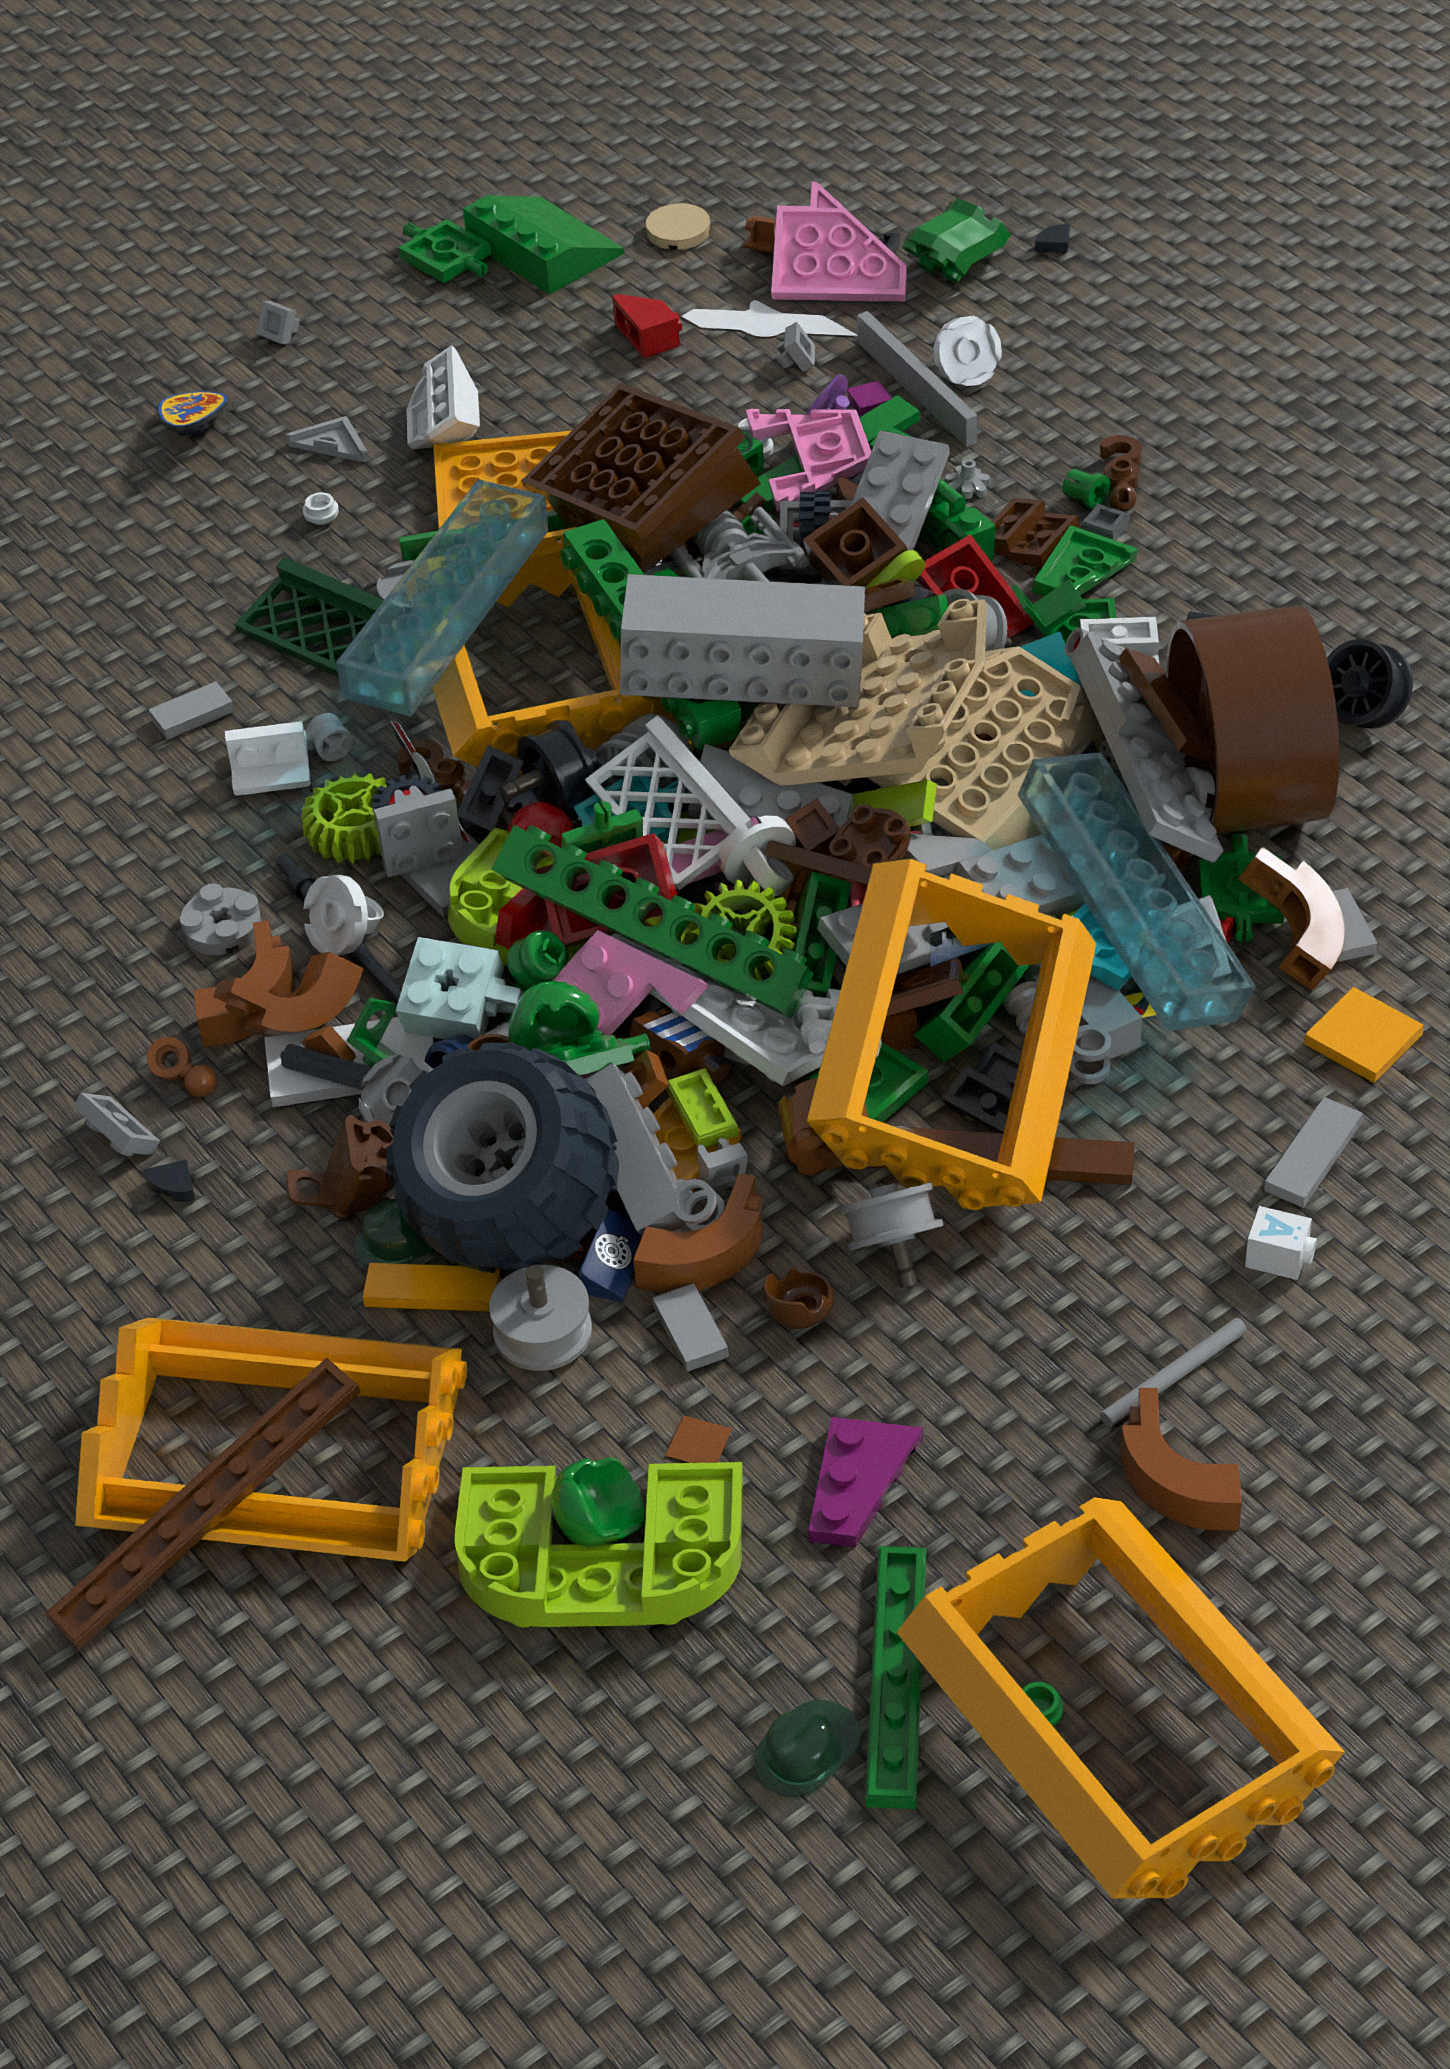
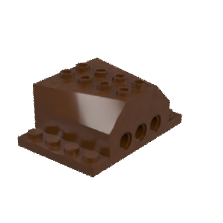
(645, 471)

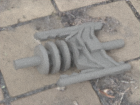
(735, 555)

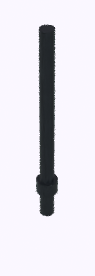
(300, 882)

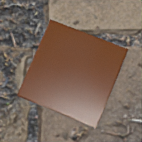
(698, 1441)

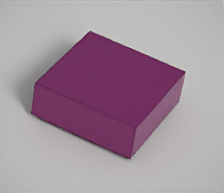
(867, 397)

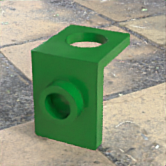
(1053, 607)
(368, 1040)

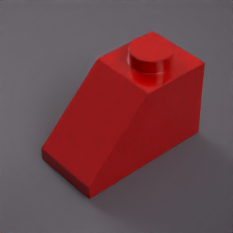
(647, 323)

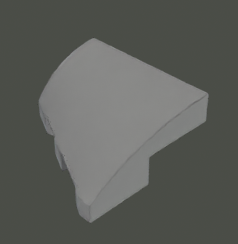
(943, 852)

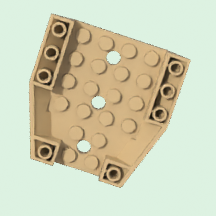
(904, 707)
(988, 774)

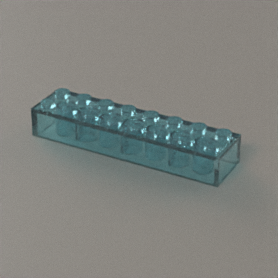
(442, 598)
(1135, 892)

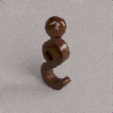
(1122, 470)
(445, 771)

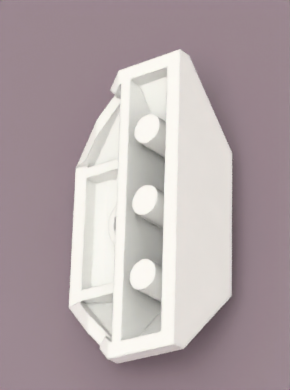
(443, 403)

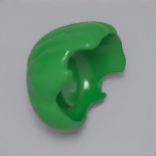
(552, 1013)
(597, 1502)

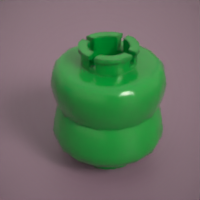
(536, 958)

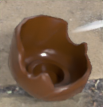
(798, 1298)

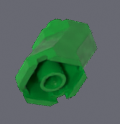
(955, 239)

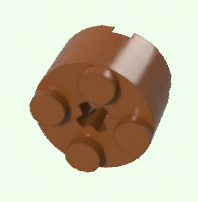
(802, 1142)

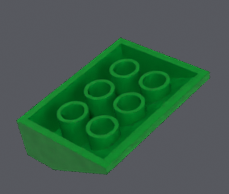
(539, 239)

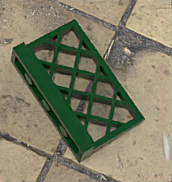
(309, 589)

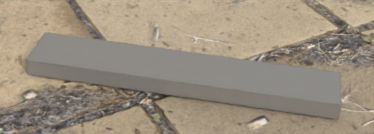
(917, 379)

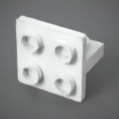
(268, 758)

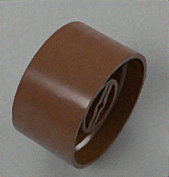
(1267, 709)

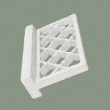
(692, 776)

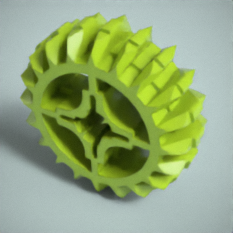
(342, 819)
(767, 911)

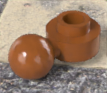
(198, 1079)

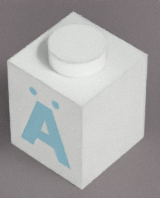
(1280, 1243)

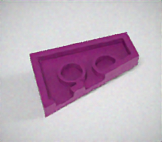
(855, 1475)

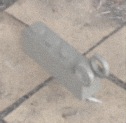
(1105, 1030)
(645, 1166)

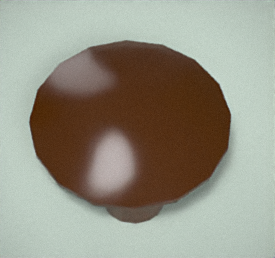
(871, 837)

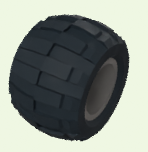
(506, 1213)

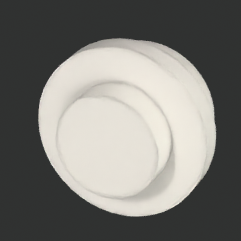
(320, 508)

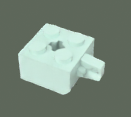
(453, 990)

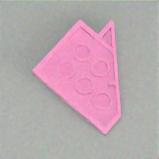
(831, 256)

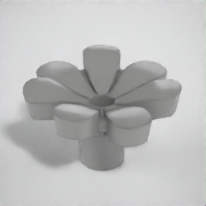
(968, 480)

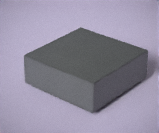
(1106, 522)

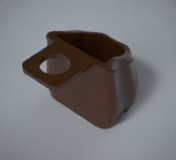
(355, 1172)

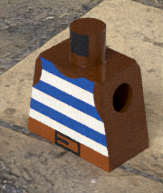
(680, 1045)

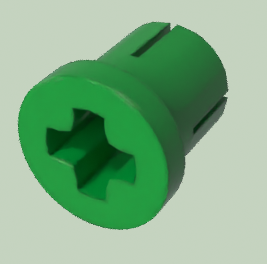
(1087, 487)

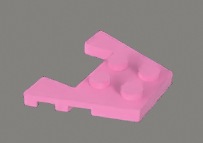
(826, 443)
(622, 977)

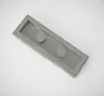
(1313, 1152)

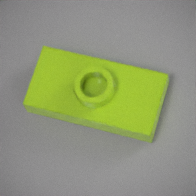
(702, 1108)

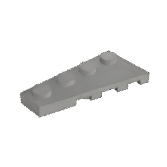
(763, 797)

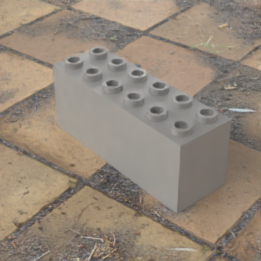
(742, 640)

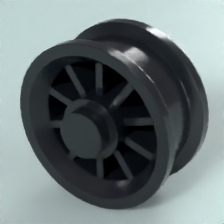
(1369, 683)

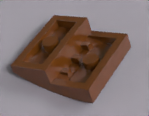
(1029, 532)

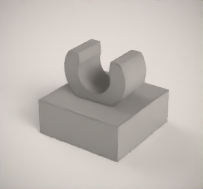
(277, 322)
(796, 349)
(722, 1166)

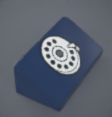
(610, 1261)

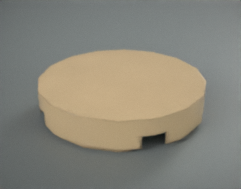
(678, 226)

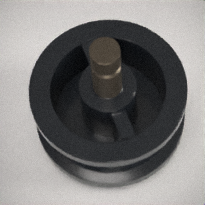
(553, 766)

